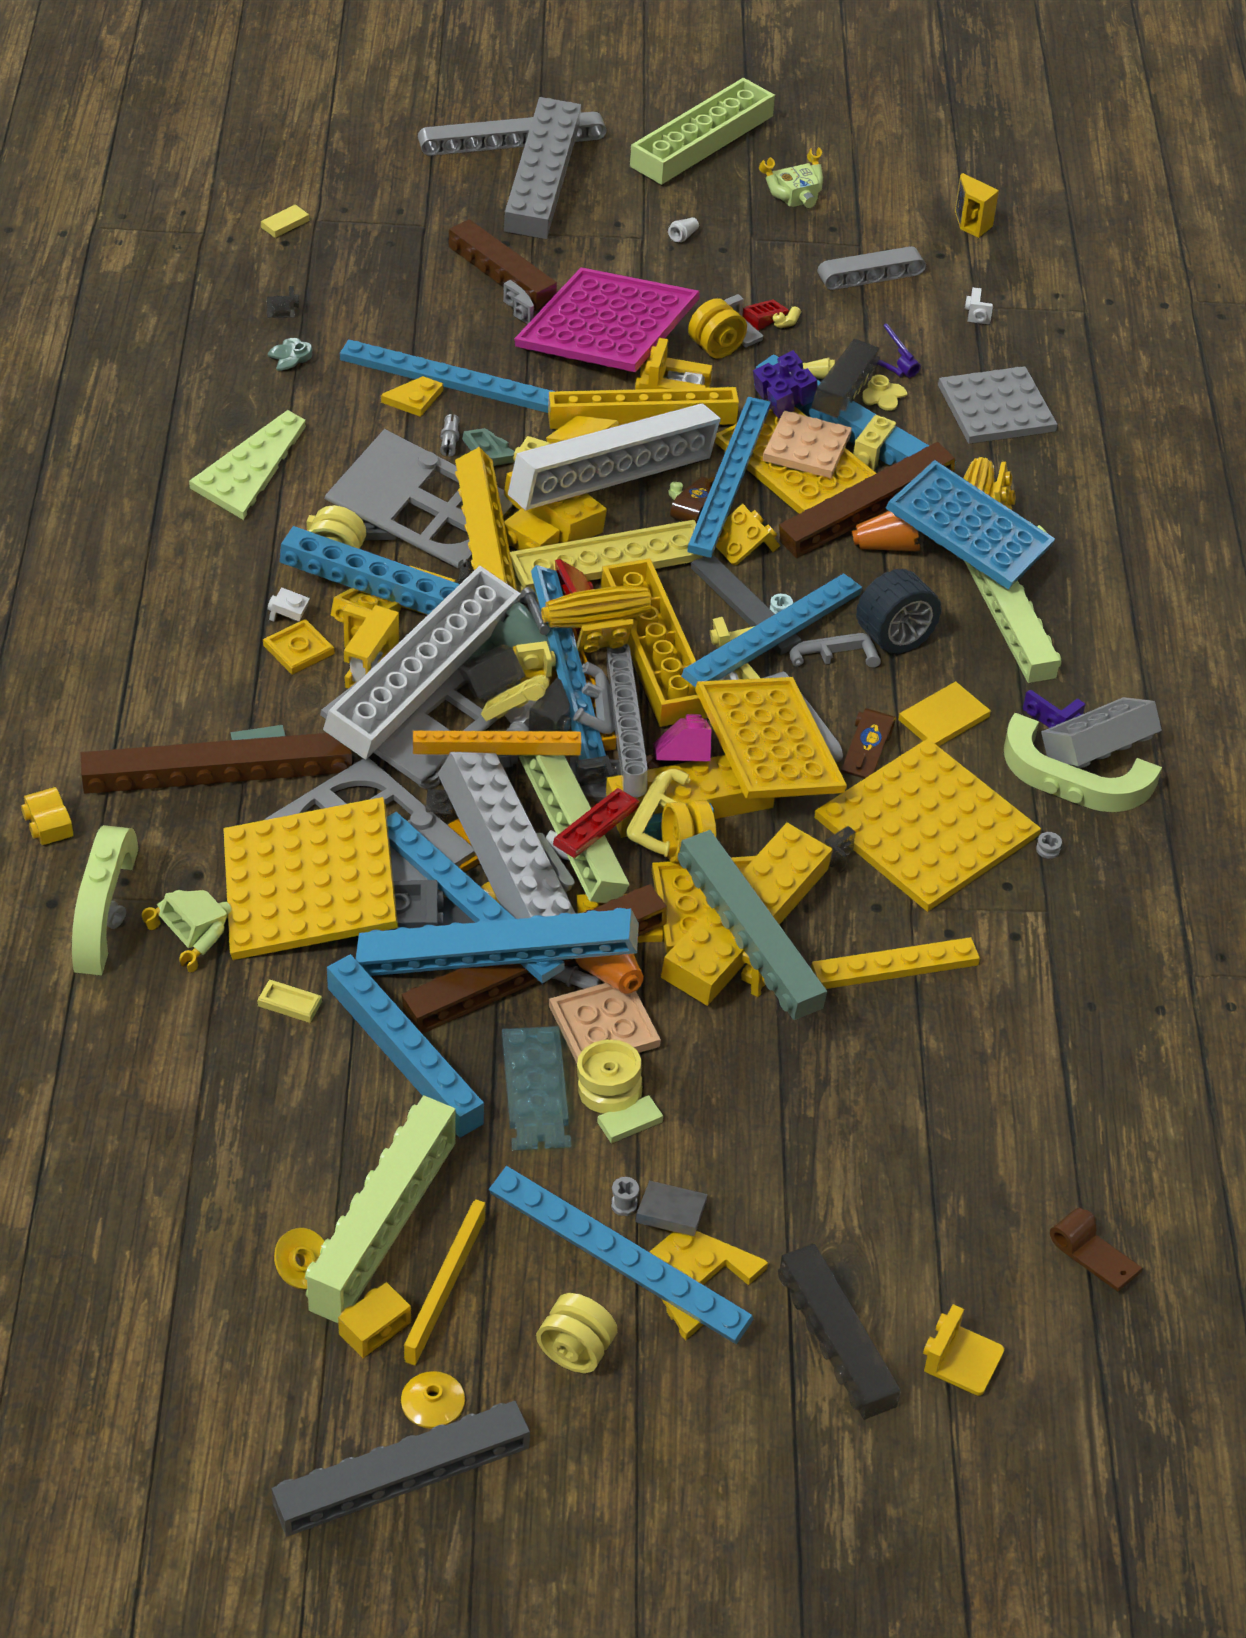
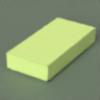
(630, 1121)

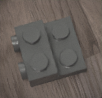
(411, 908)

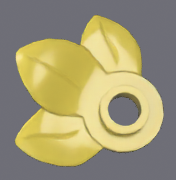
(883, 393)

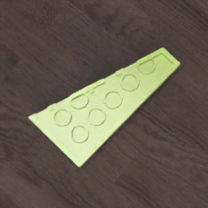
(248, 468)

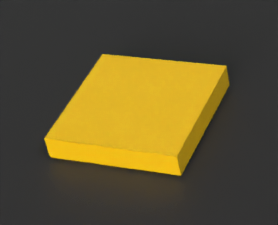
(298, 646)

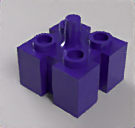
(785, 383)

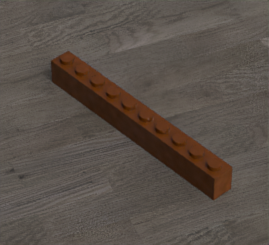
(213, 762)
(474, 987)

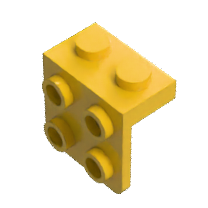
(743, 534)
(961, 1354)

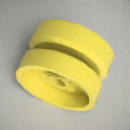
(339, 525)
(609, 1076)
(576, 1333)

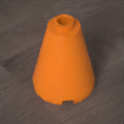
(886, 533)
(616, 970)

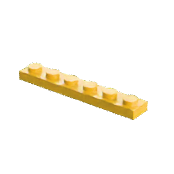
(896, 963)

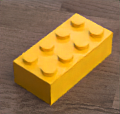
(574, 517)

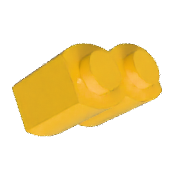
(47, 816)

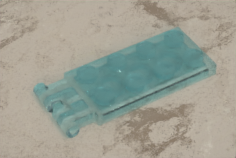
(535, 1087)

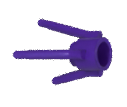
(906, 363)

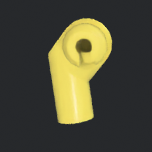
(783, 321)

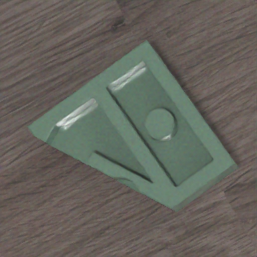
(492, 445)

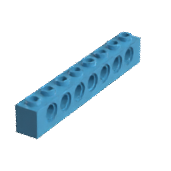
(364, 571)

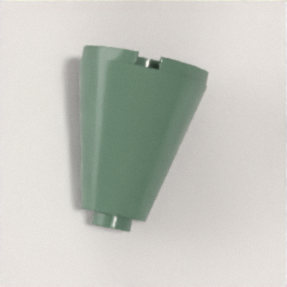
(517, 628)

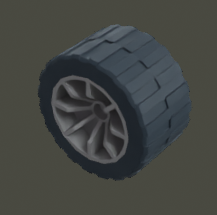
(898, 611)

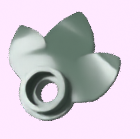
(291, 353)

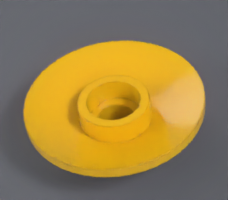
(299, 1243)
(432, 1410)

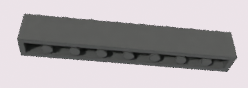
(400, 1468)

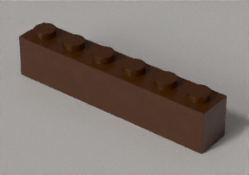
(501, 262)

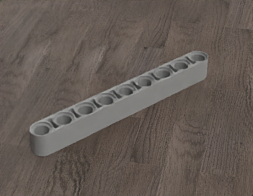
(590, 128)
(627, 721)

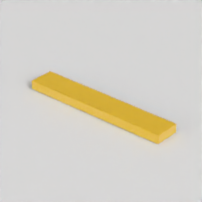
(444, 1282)

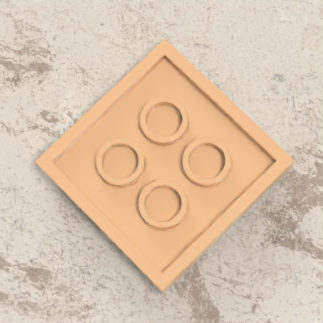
(807, 444)
(601, 1015)

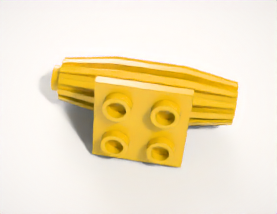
(982, 476)
(599, 614)

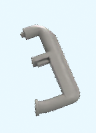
(836, 644)
(602, 694)

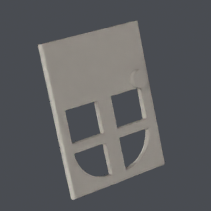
(389, 478)
(398, 747)
(428, 824)

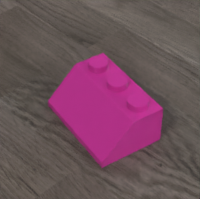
(685, 740)

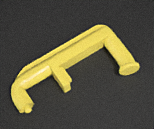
(653, 798)

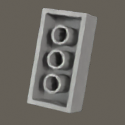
(1102, 731)

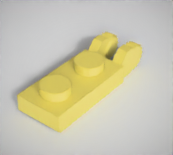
(515, 696)

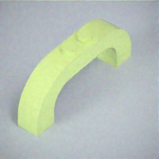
(1071, 782)
(112, 850)

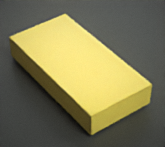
(285, 221)
(289, 1001)

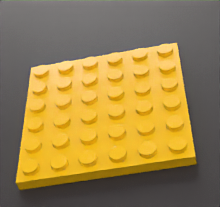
(928, 824)
(309, 878)

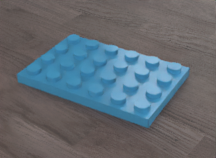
(970, 524)

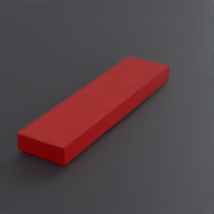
(595, 823)

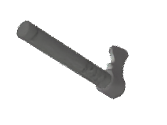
(529, 596)

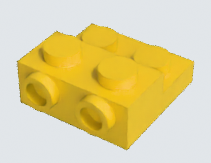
(361, 600)

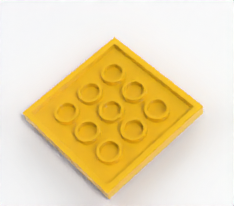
(683, 899)

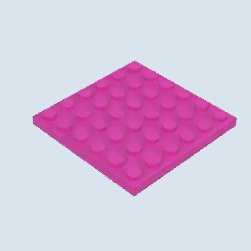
(607, 319)

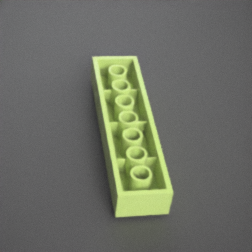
(702, 130)
(380, 1209)

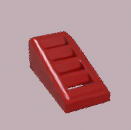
(762, 313)

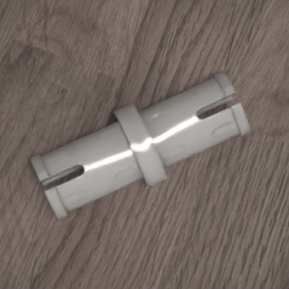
(449, 435)

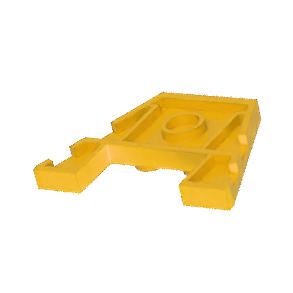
(701, 1259)

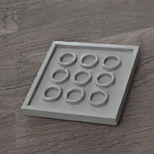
(997, 404)

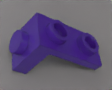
(1048, 713)

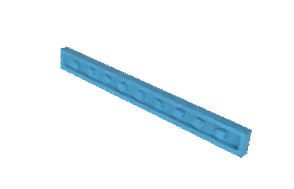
(451, 376)
(728, 477)
(772, 631)
(568, 664)
(456, 884)
(622, 1255)

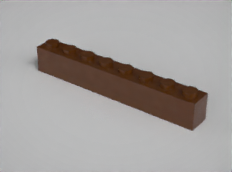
(857, 503)

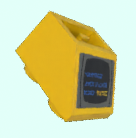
(975, 205)

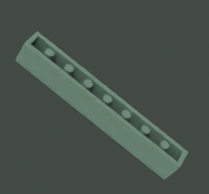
(752, 925)

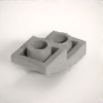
(519, 300)

